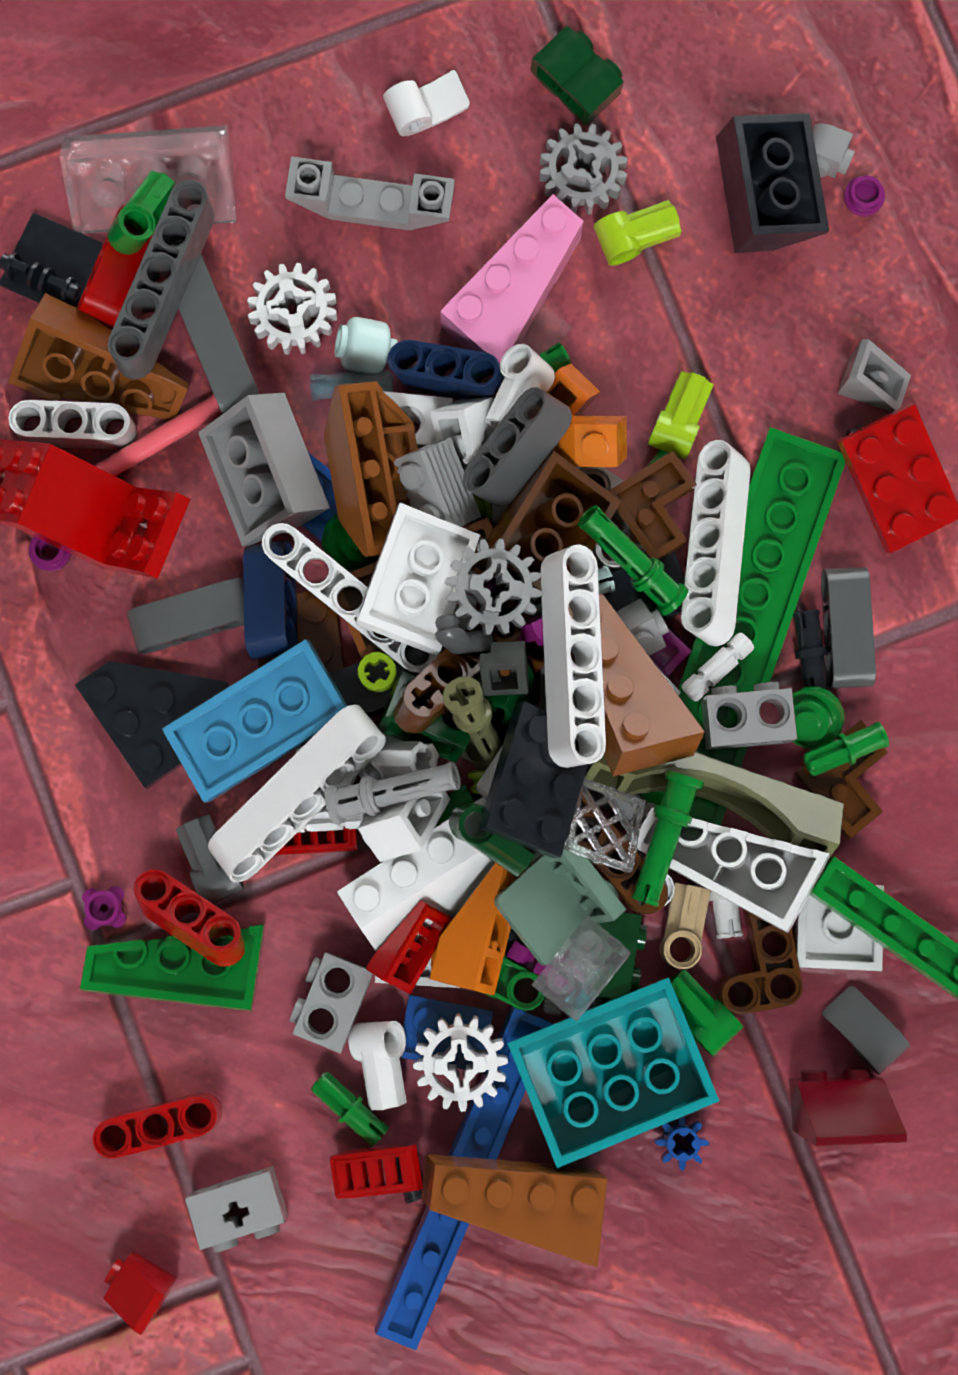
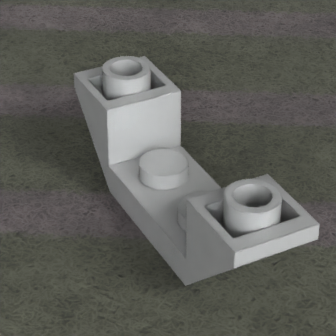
(367, 201)

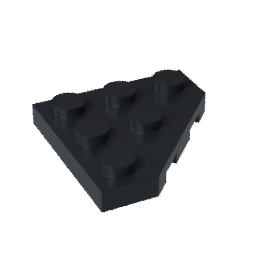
(135, 707)

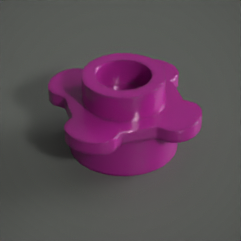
(113, 916)

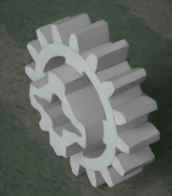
(586, 151)
(512, 589)

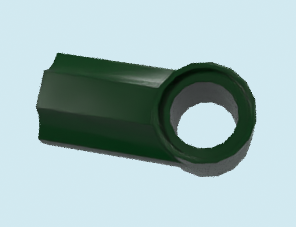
(505, 853)

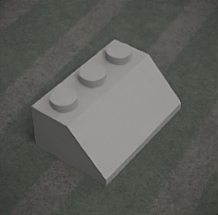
(263, 466)

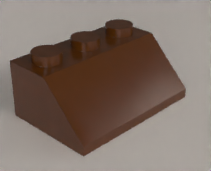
(547, 514)

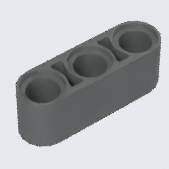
(517, 447)
(187, 616)
(848, 627)

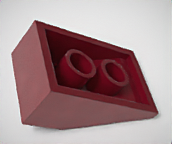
(844, 1109)

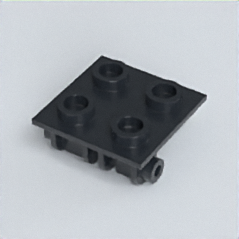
(49, 262)

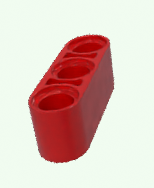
(110, 280)
(180, 901)
(139, 1136)

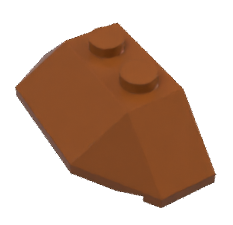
(361, 443)

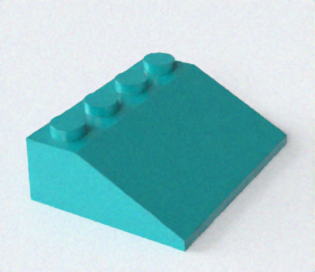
(613, 1072)

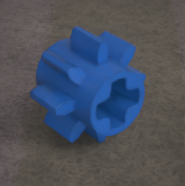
(679, 1154)

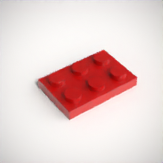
(899, 478)

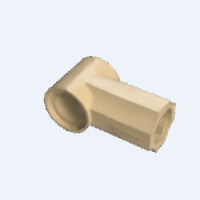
(685, 920)

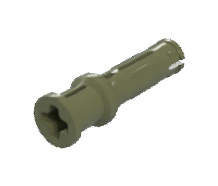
(473, 715)

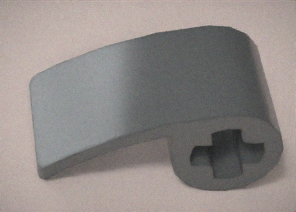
(866, 1029)

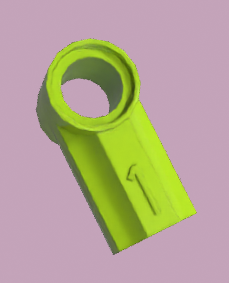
(626, 235)
(678, 423)

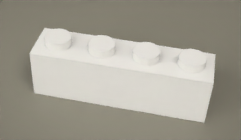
(439, 875)

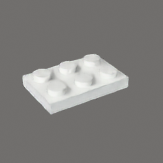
(410, 578)

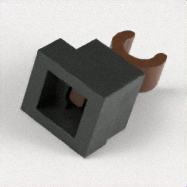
(506, 667)

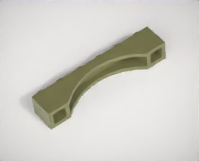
(769, 804)

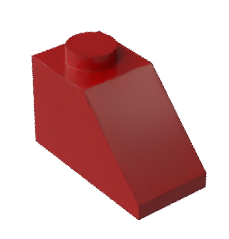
(137, 1290)

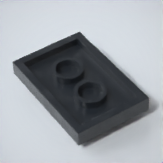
(530, 793)

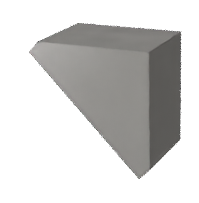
(874, 378)

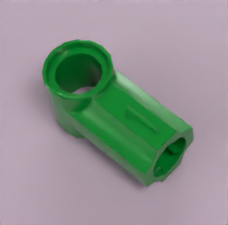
(142, 212)
(707, 1019)

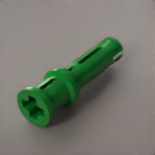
(645, 572)
(672, 816)

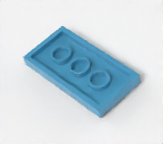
(255, 721)

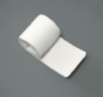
(424, 107)

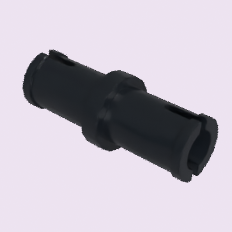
(810, 649)

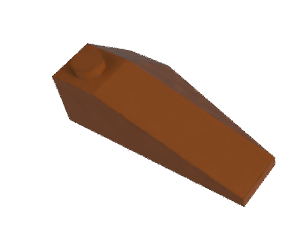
(70, 359)

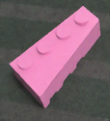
(513, 285)

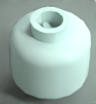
(363, 345)

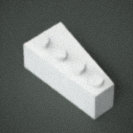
(745, 868)

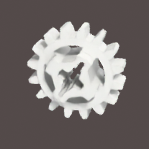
(308, 306)
(439, 1062)

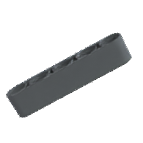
(163, 297)
(215, 339)

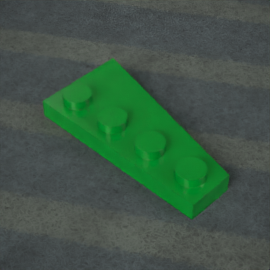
(175, 972)

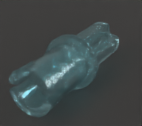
(324, 384)

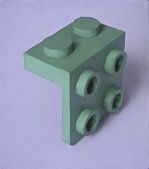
(553, 900)

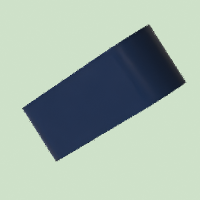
(435, 360)
(268, 602)

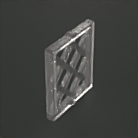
(599, 855)

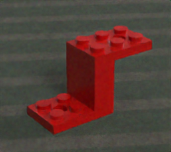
(87, 509)

